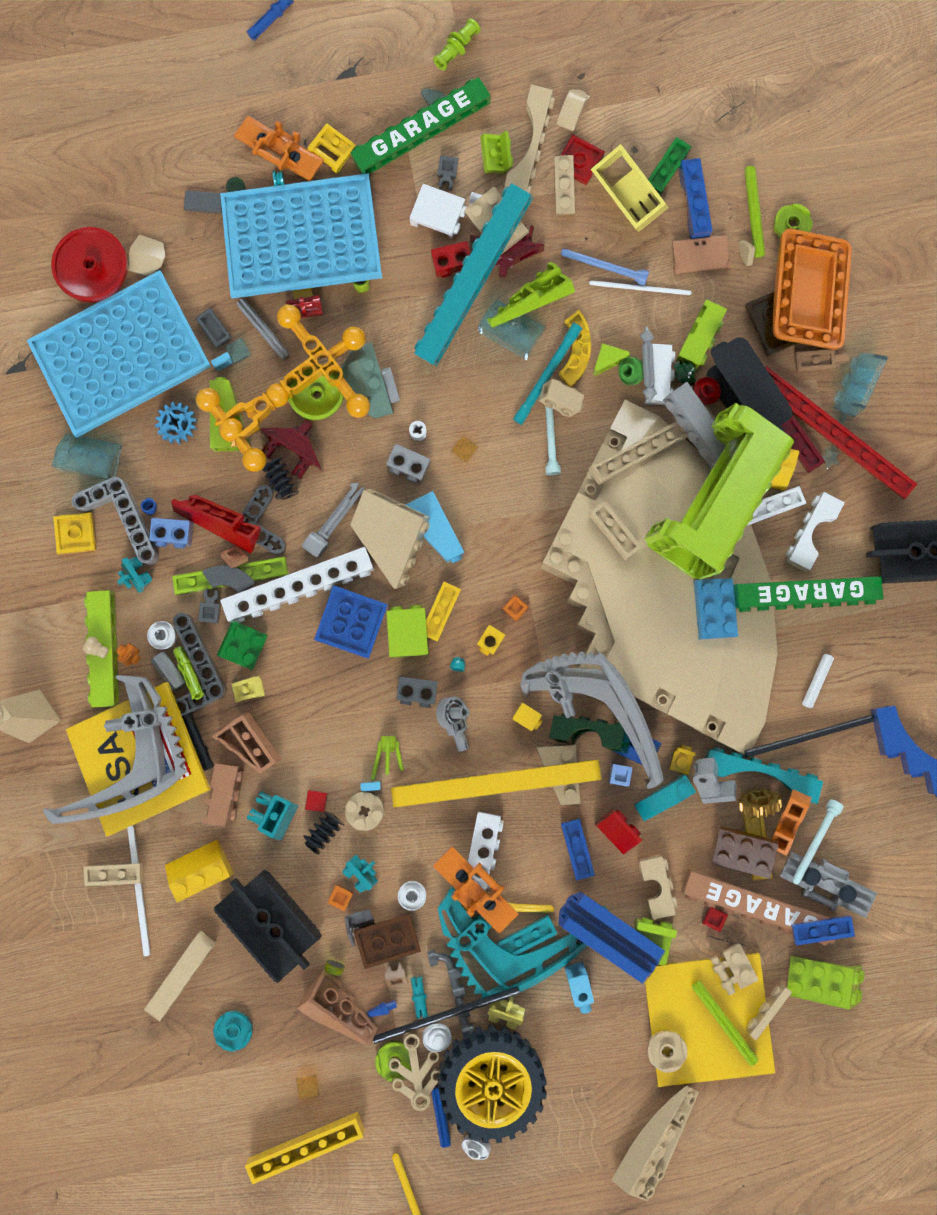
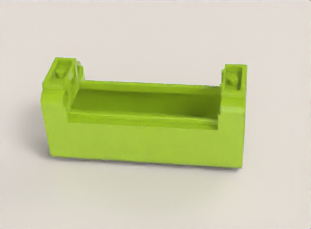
(727, 497)

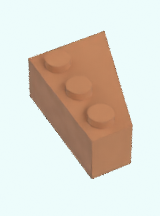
(249, 742)
(223, 795)

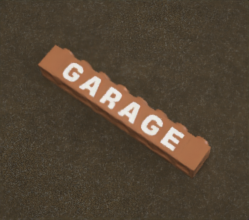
(747, 902)

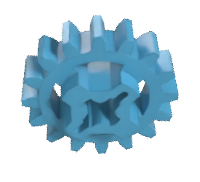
(183, 419)

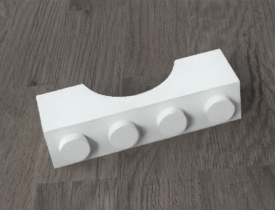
(803, 554)

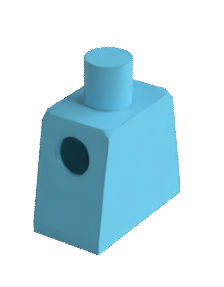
(579, 986)

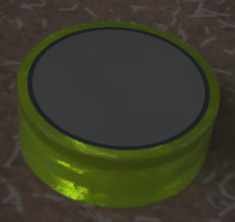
(334, 967)

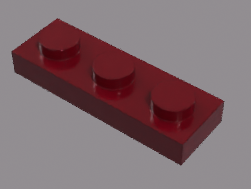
(808, 454)

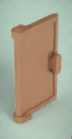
(695, 255)

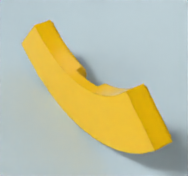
(580, 351)

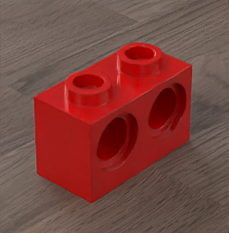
(449, 254)

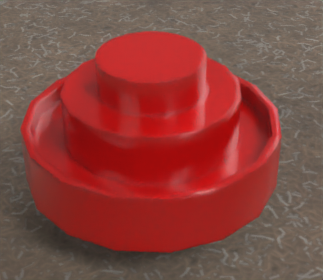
(707, 390)

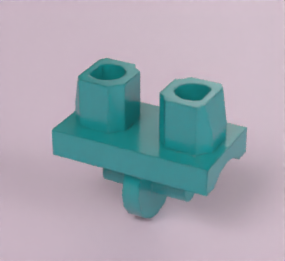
(130, 567)
(363, 871)

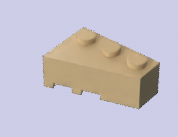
(557, 755)

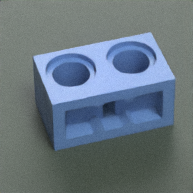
(172, 528)

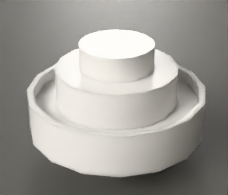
(162, 635)
(412, 895)
(436, 1037)
(476, 1148)

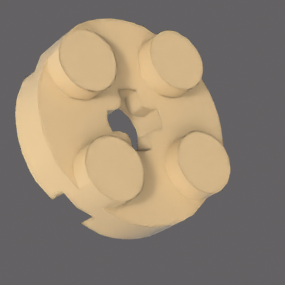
(367, 800)
(660, 1060)

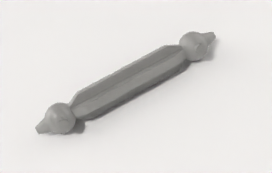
(648, 364)

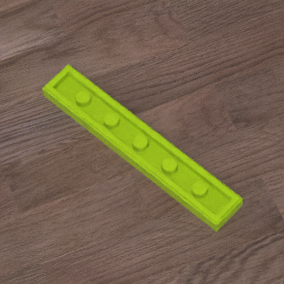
(256, 570)

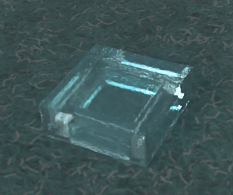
(238, 351)

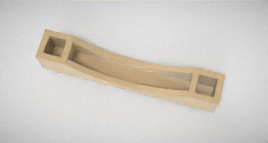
(537, 108)

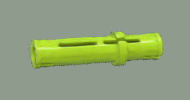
(186, 667)

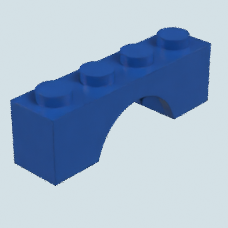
(698, 210)

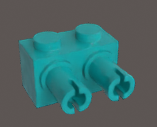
(277, 817)

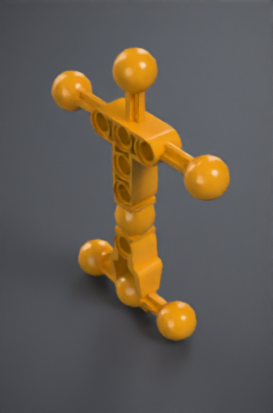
(279, 393)

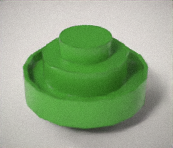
(631, 371)

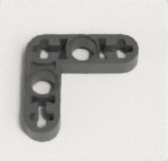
(267, 501)

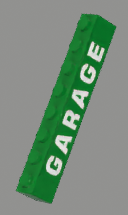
(421, 126)
(808, 593)

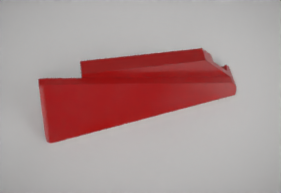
(218, 520)

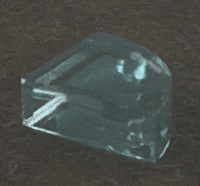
(431, 95)

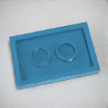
(715, 608)

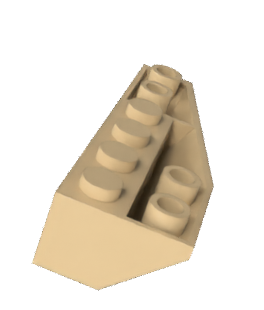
(654, 1147)

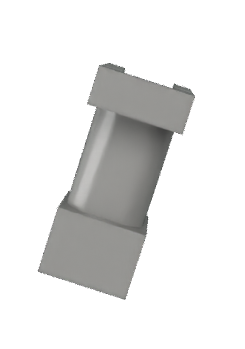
(708, 784)

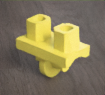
(507, 1011)

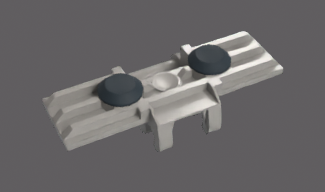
(833, 879)

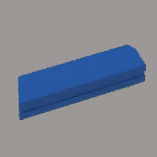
(610, 936)

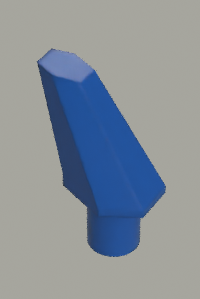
(382, 1009)

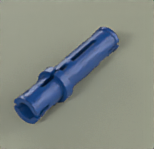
(268, 18)

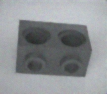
(417, 686)

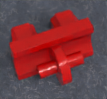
(307, 306)

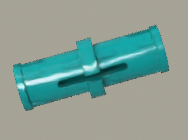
(419, 997)

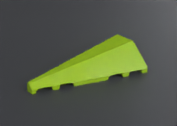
(543, 290)

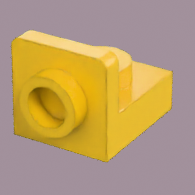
(682, 759)

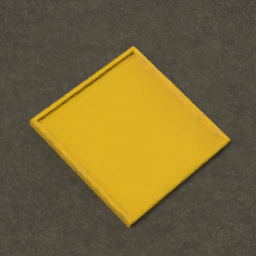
(710, 1051)

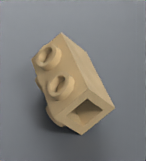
(561, 398)

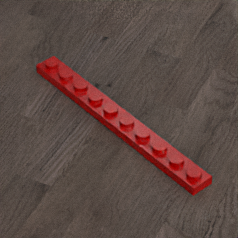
(844, 439)

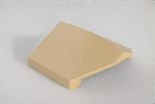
(146, 256)

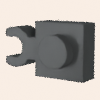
(447, 169)
(209, 611)

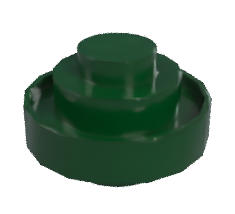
(685, 372)

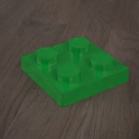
(242, 645)

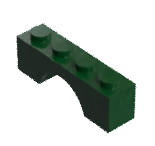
(570, 729)

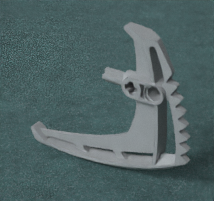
(603, 685)
(148, 761)

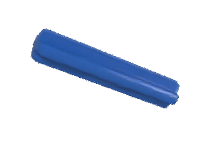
(441, 1119)

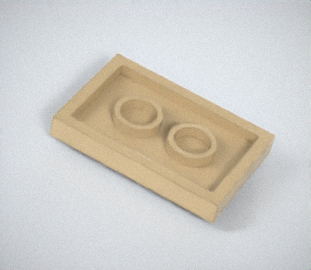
(481, 211)

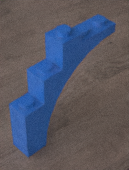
(894, 740)

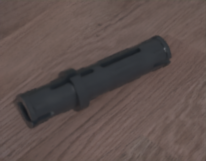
(198, 743)

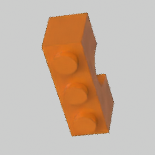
(790, 820)

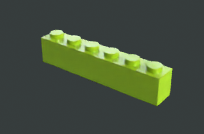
(103, 671)

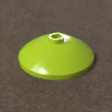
(316, 408)

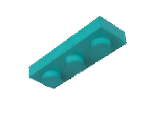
(528, 936)

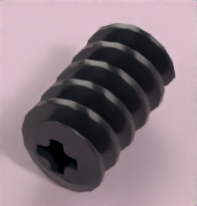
(279, 480)
(323, 832)

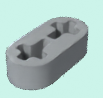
(390, 385)

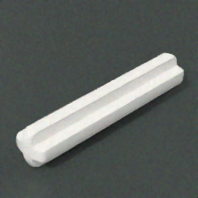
(817, 681)

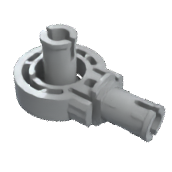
(454, 720)

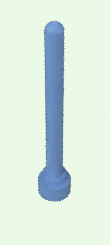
(639, 276)

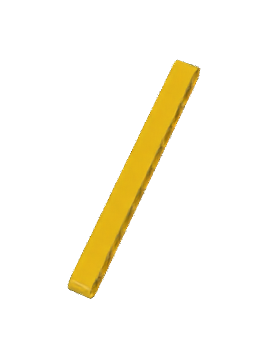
(496, 783)

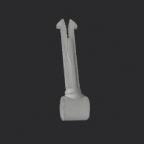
(317, 542)

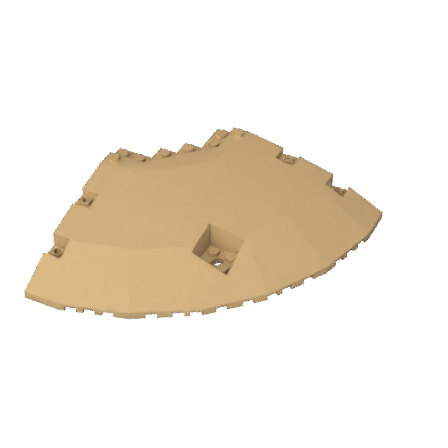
(646, 606)

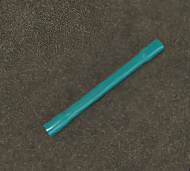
(569, 339)

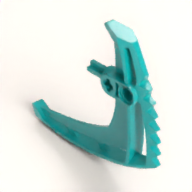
(496, 961)

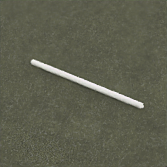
(639, 287)

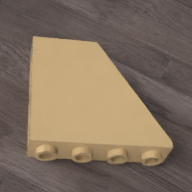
(390, 534)

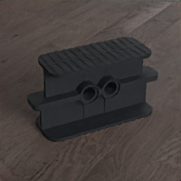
(747, 381)
(893, 547)
(241, 915)

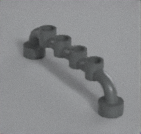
(458, 991)

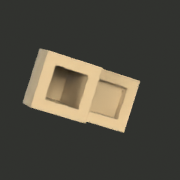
(572, 109)

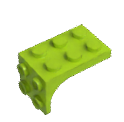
(825, 982)

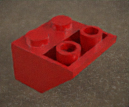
(616, 829)

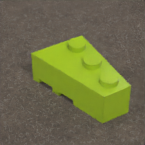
(702, 333)

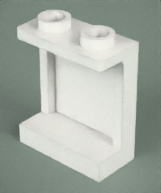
(438, 210)

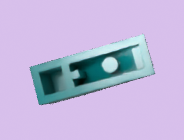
(665, 797)

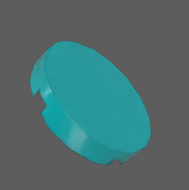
(233, 1031)

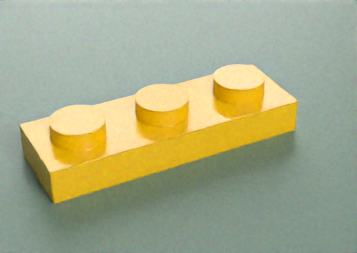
(441, 610)

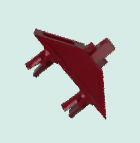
(518, 252)
(296, 441)

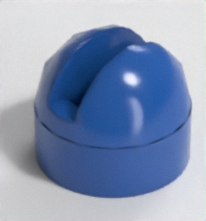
(147, 504)

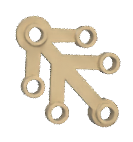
(416, 1075)

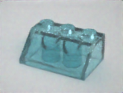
(516, 335)
(859, 383)
(87, 457)

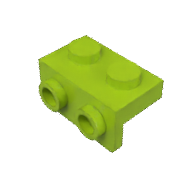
(496, 153)

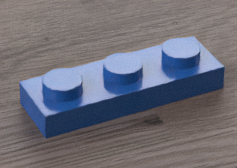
(577, 849)
(822, 930)

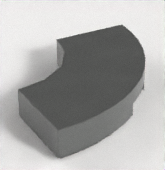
(228, 577)

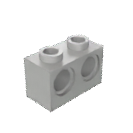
(411, 458)

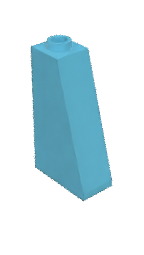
(440, 533)

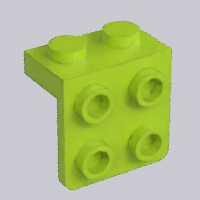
(658, 933)

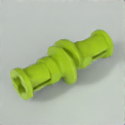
(456, 43)

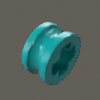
(278, 178)

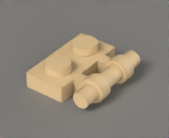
(739, 966)

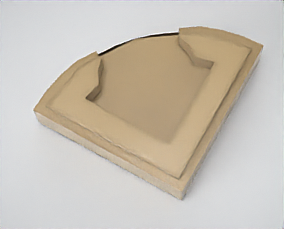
(746, 252)

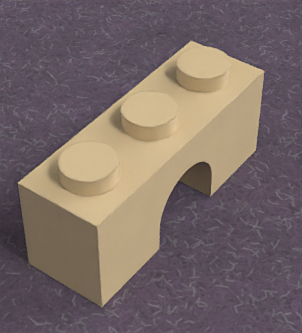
(662, 903)

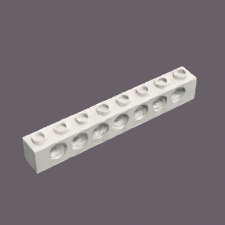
(232, 604)

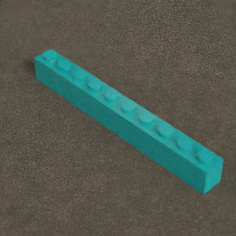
(474, 274)

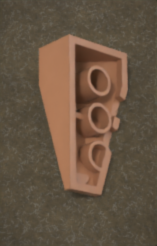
(331, 1006)

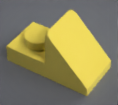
(248, 689)

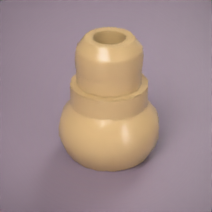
(94, 647)

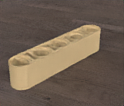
(180, 976)

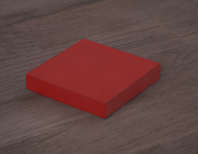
(584, 158)

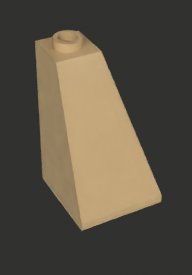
(27, 716)

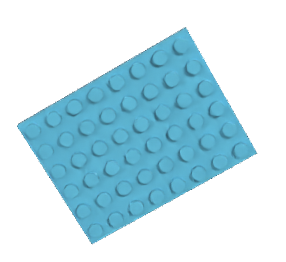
(300, 236)
(118, 353)

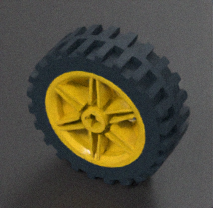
(463, 1065)

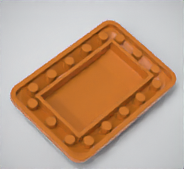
(812, 289)

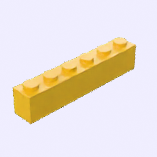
(305, 1148)

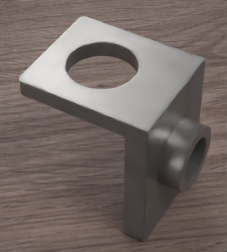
(357, 921)

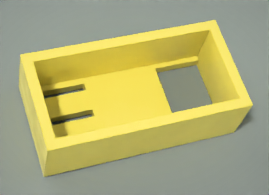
(631, 190)

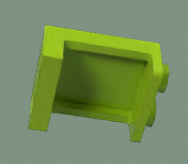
(407, 631)

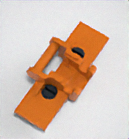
(281, 143)
(471, 894)

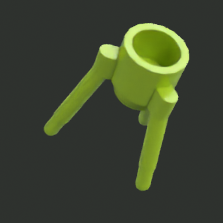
(387, 745)

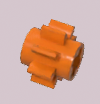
(128, 654)

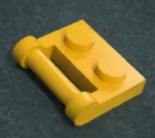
(335, 143)

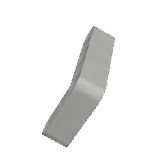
(125, 514)

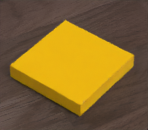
(74, 533)

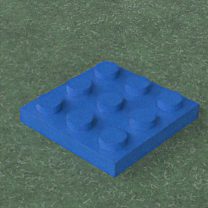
(350, 622)

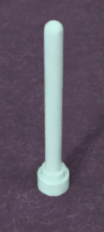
(552, 467)
(833, 809)

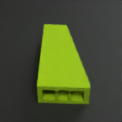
(227, 402)

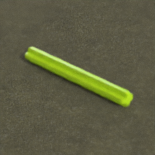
(754, 211)
(725, 1023)

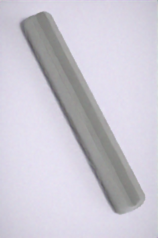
(263, 329)

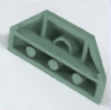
(365, 378)

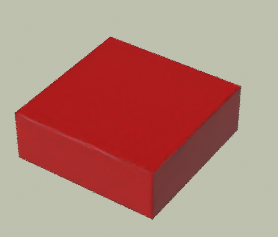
(316, 801)
(715, 919)

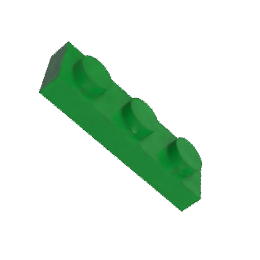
(669, 164)

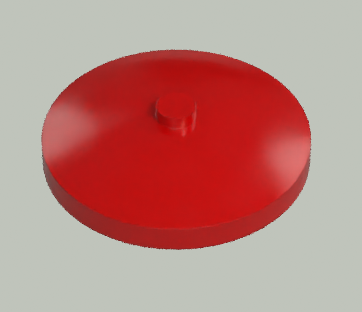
(89, 264)

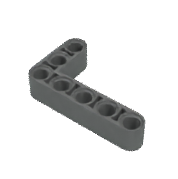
(199, 666)

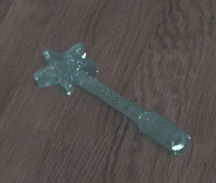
(830, 455)

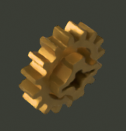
(760, 802)

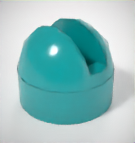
(458, 664)

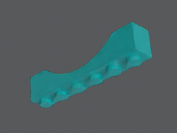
(790, 779)

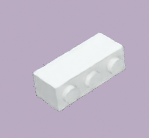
(663, 375)

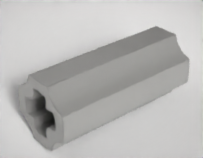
(168, 671)

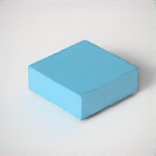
(222, 361)
(371, 786)

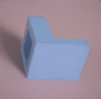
(620, 775)

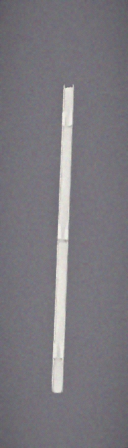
(139, 894)

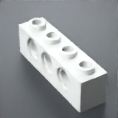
(483, 821)

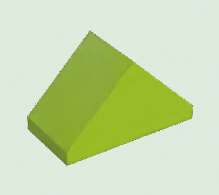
(608, 358)

